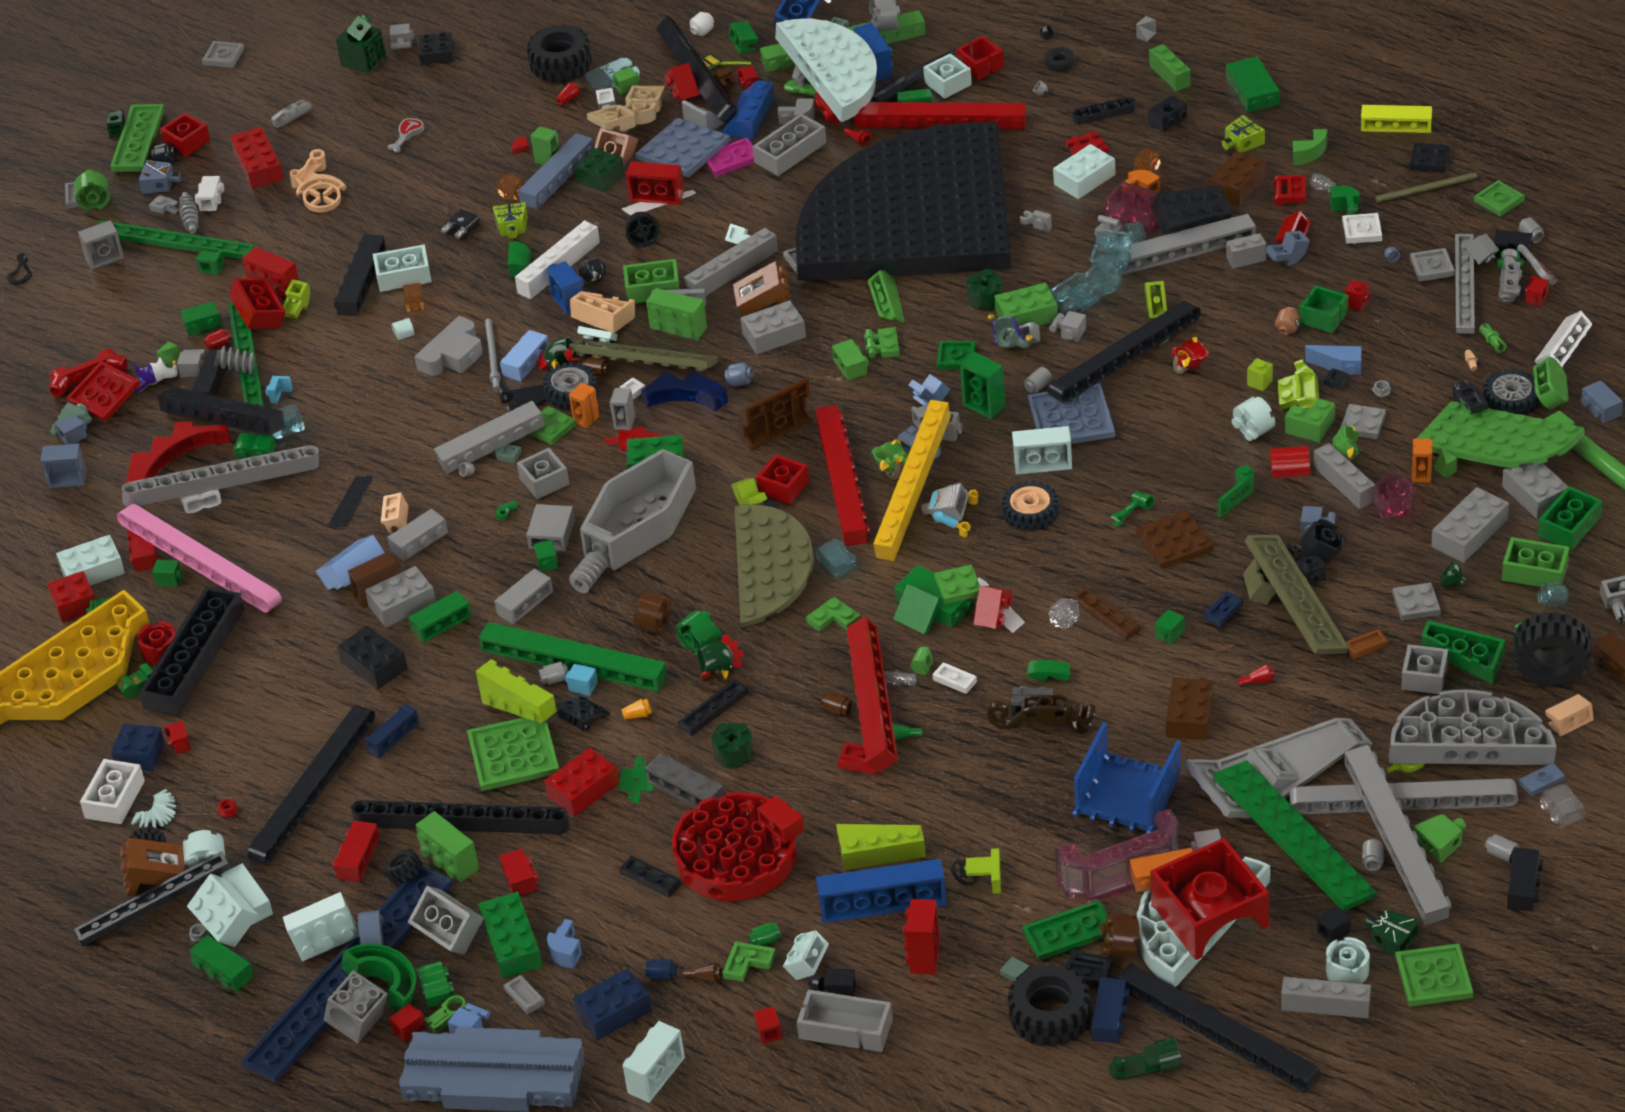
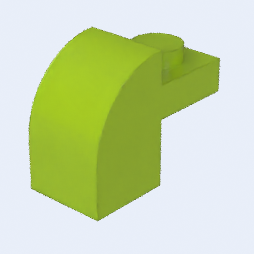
(747, 492)

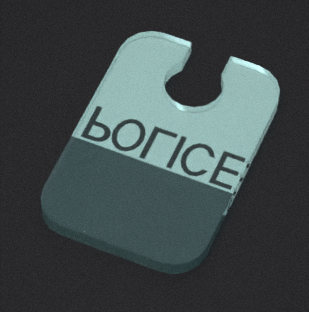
(603, 78)

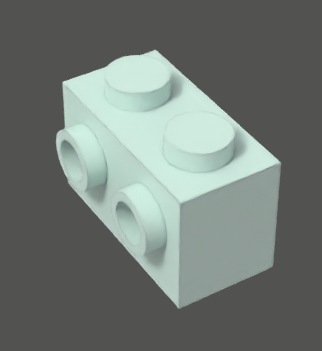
(805, 954)

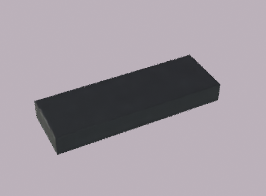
(650, 876)

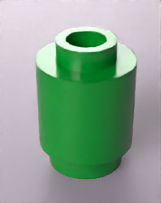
(764, 934)

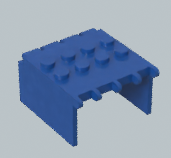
(1123, 789)

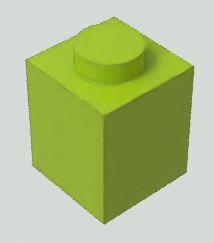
(1259, 374)

